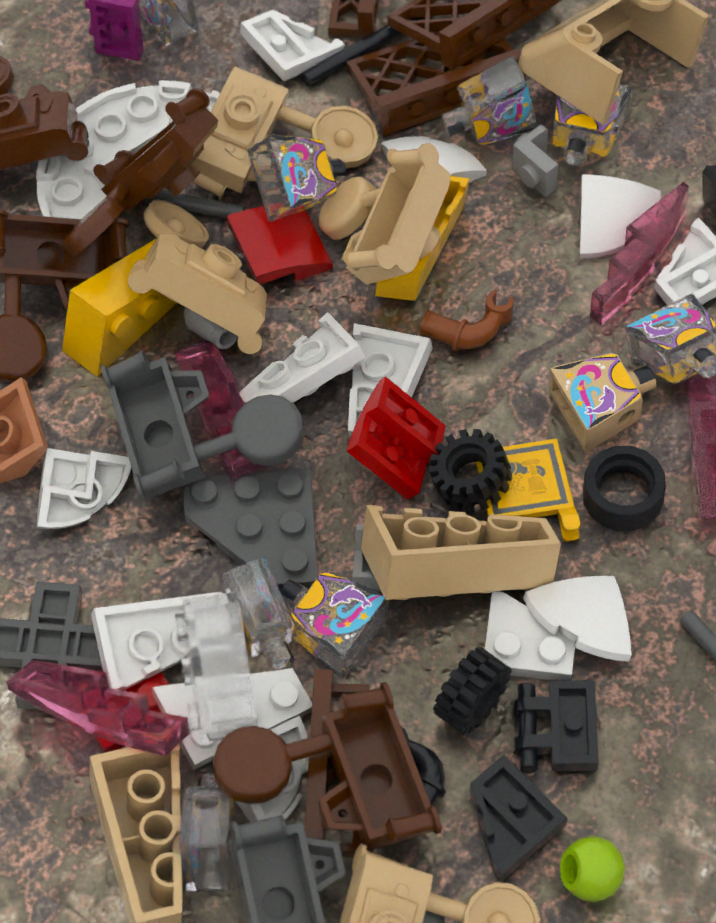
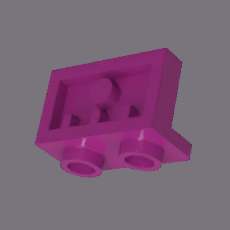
(116, 28)

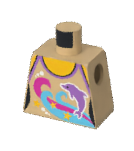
(599, 396)

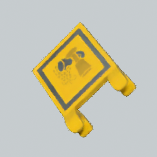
(537, 486)

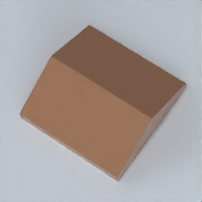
(20, 432)

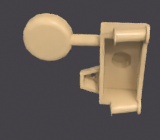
(249, 113)
(398, 215)
(198, 278)
(396, 893)

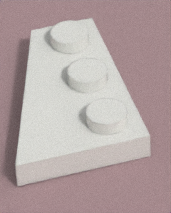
(387, 354)
(312, 364)
(138, 639)
(276, 697)

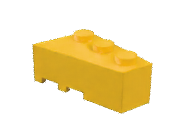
(409, 285)
(109, 316)

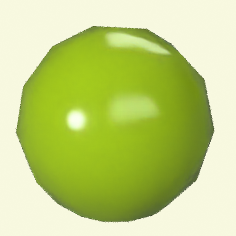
(592, 869)

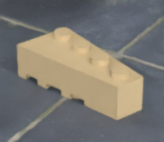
(457, 553)
(141, 826)

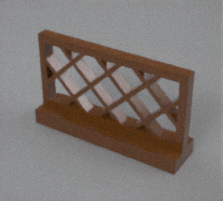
(467, 35)
(418, 102)

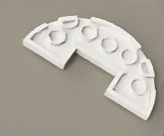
(115, 122)

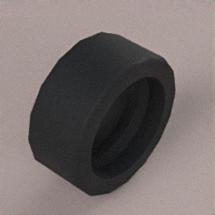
(624, 516)

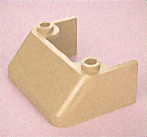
(567, 56)

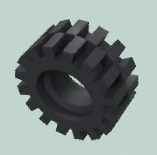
(476, 489)
(472, 690)

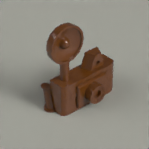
(38, 125)
(157, 165)
(36, 255)
(371, 758)

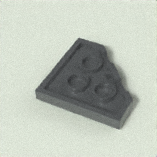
(259, 518)

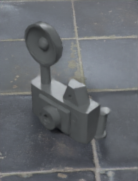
(157, 434)
(279, 871)

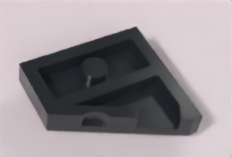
(513, 815)

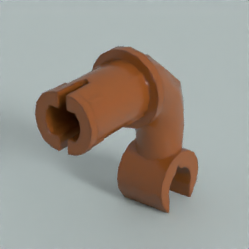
(465, 334)

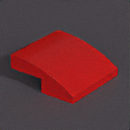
(278, 246)
(395, 438)

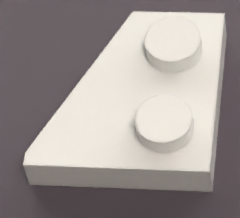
(287, 44)
(690, 268)
(524, 643)

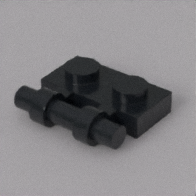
(572, 726)

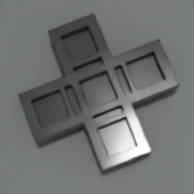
(50, 633)

